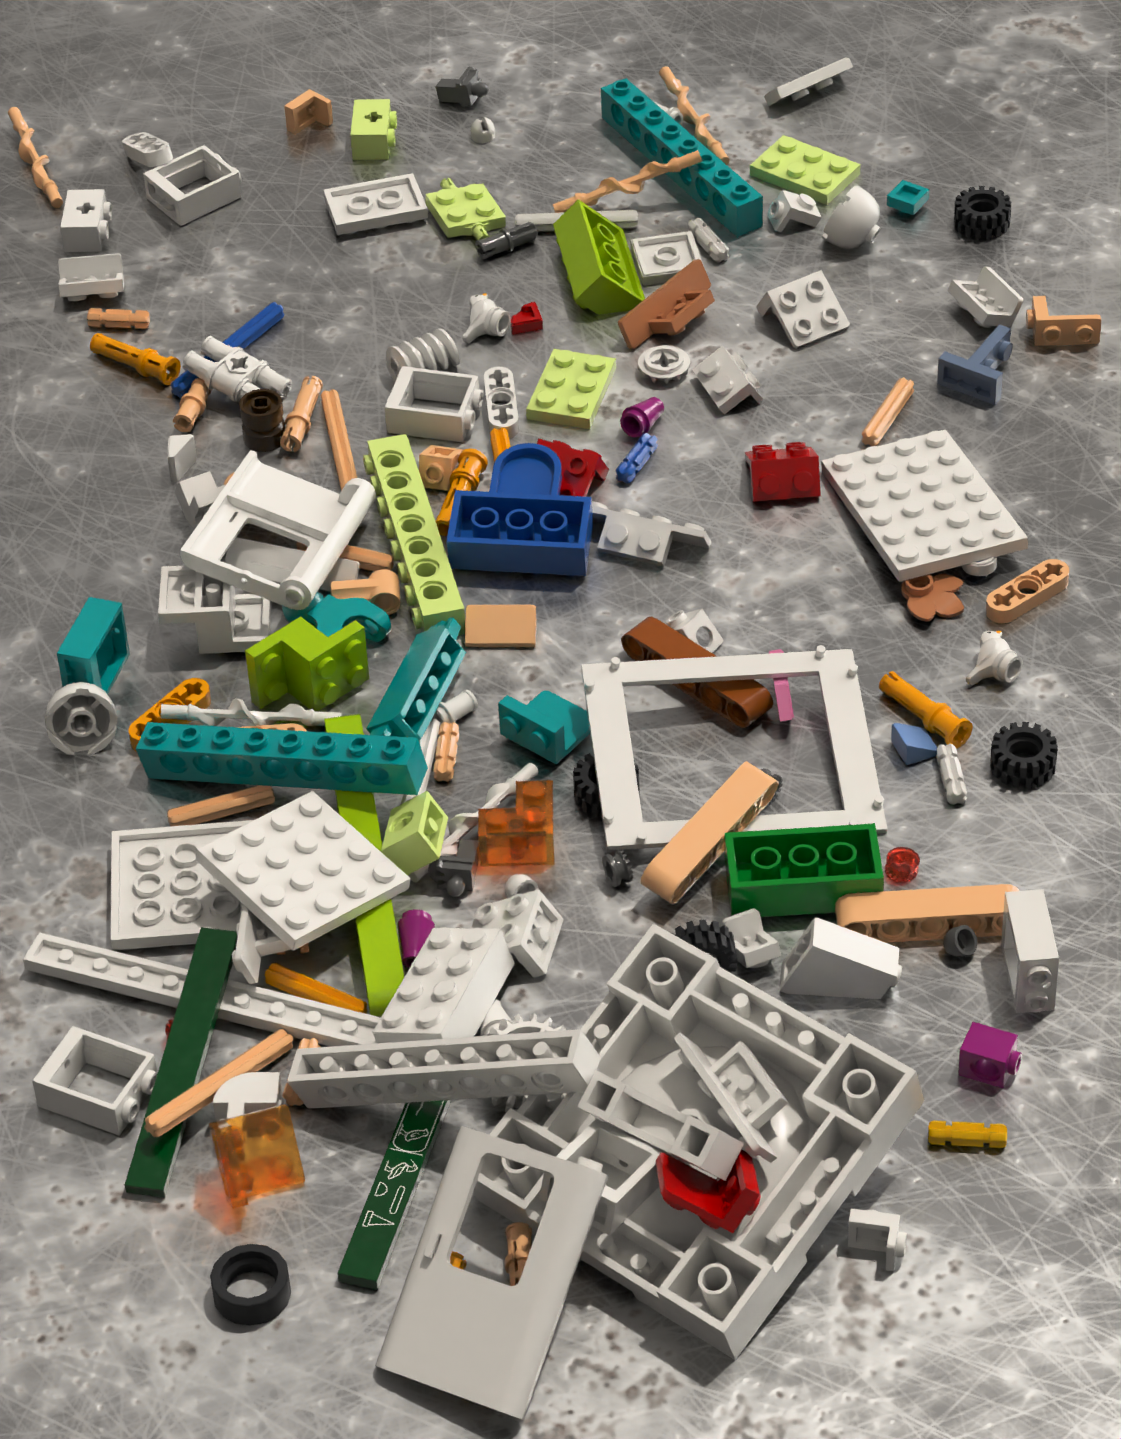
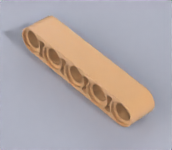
(703, 836)
(923, 912)

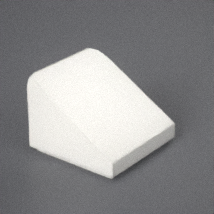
(180, 455)

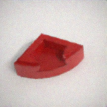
(527, 319)

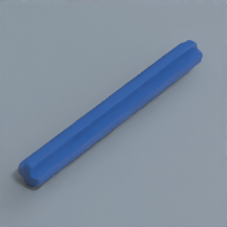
(240, 338)

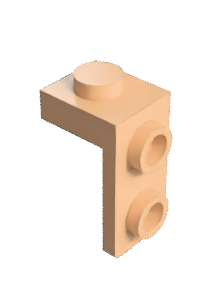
(1061, 329)

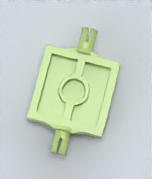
(465, 210)

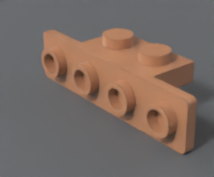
(669, 307)

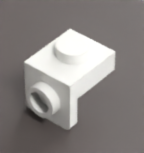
(794, 207)
(752, 944)
(877, 1232)

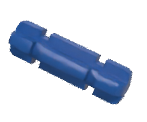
(636, 458)

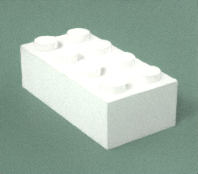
(447, 986)

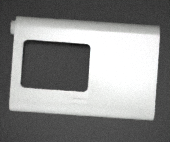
(286, 507)
(474, 1331)

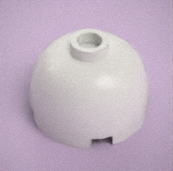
(853, 220)
(80, 718)

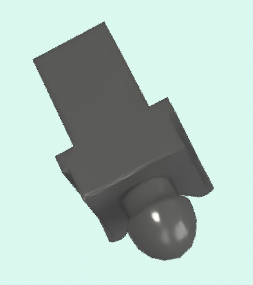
(462, 90)
(457, 872)

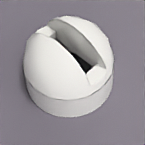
(482, 131)
(519, 885)

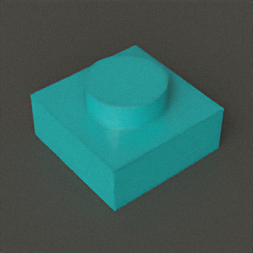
(908, 197)

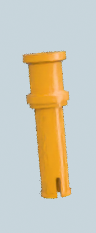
(146, 361)
(464, 479)
(935, 716)

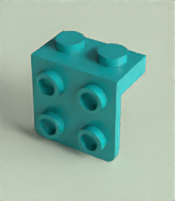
(544, 725)

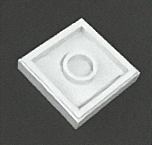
(663, 256)

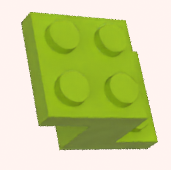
(307, 664)

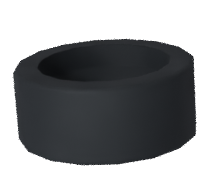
(253, 1309)

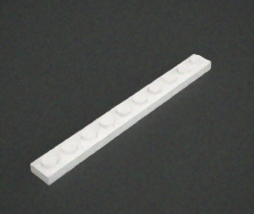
(165, 982)

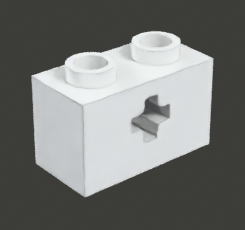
(85, 220)

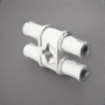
(233, 371)

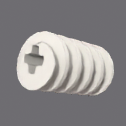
(423, 353)

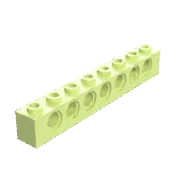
(413, 532)

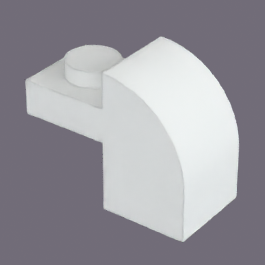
(197, 496)
(247, 1094)

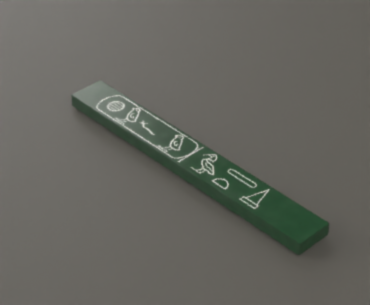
(392, 1193)

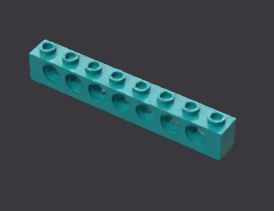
(662, 138)
(282, 758)

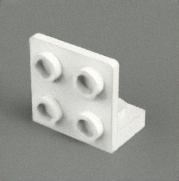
(805, 309)
(528, 927)

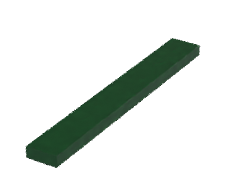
(183, 1057)

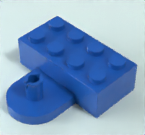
(522, 519)

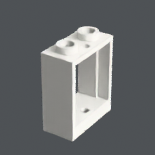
(164, 182)
(433, 386)
(1029, 951)
(87, 1047)
(615, 1149)

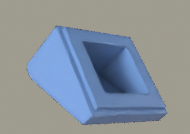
(912, 743)

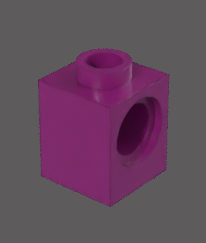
(989, 1055)

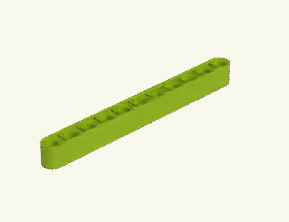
(376, 927)

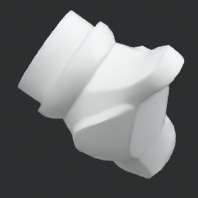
(486, 318)
(995, 660)

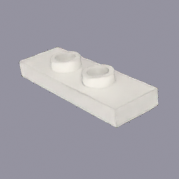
(799, 87)

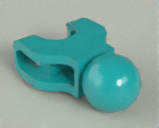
(333, 614)

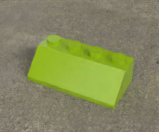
(597, 261)

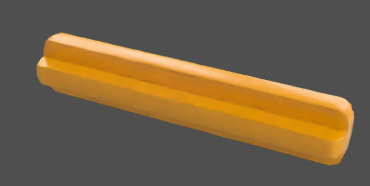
(311, 989)

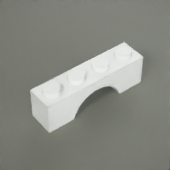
(660, 1125)

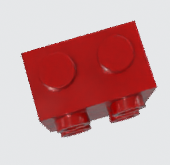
(577, 467)
(783, 472)
(713, 1200)

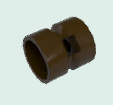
(262, 419)

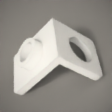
(690, 622)

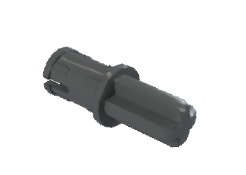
(506, 240)

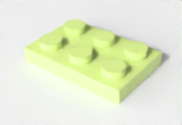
(805, 169)
(571, 388)

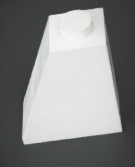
(839, 964)

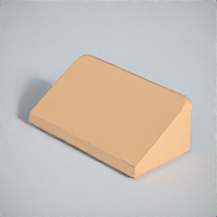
(500, 626)

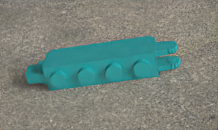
(419, 683)

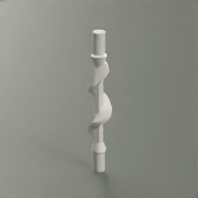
(238, 710)
(464, 822)

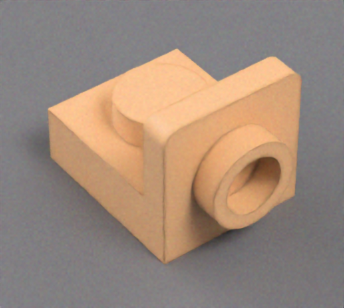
(437, 465)

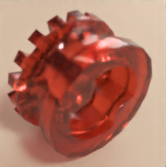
(904, 872)

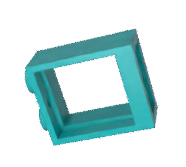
(95, 645)

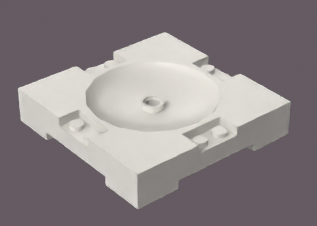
(828, 1139)

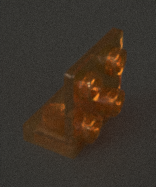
(256, 1153)

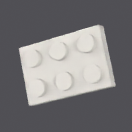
(375, 204)

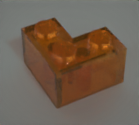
(520, 833)

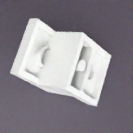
(221, 618)

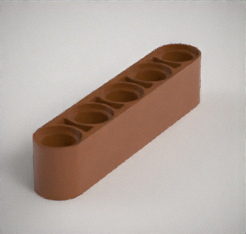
(734, 700)

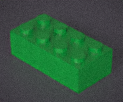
(801, 868)

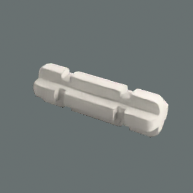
(708, 240)
(951, 774)

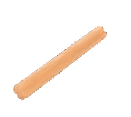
(338, 437)
(204, 1091)

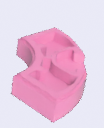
(783, 695)

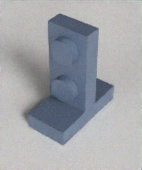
(978, 374)

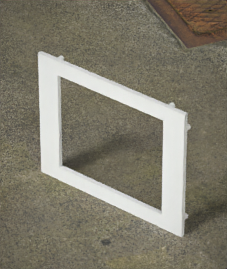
(614, 753)

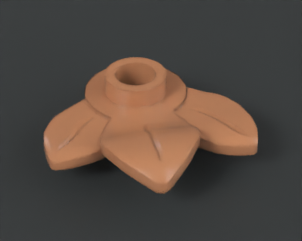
(932, 596)

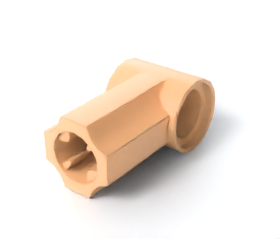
(380, 589)

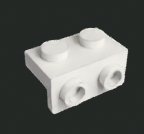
(91, 276)
(987, 299)
(726, 380)

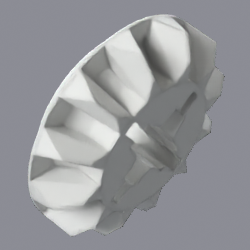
(674, 357)

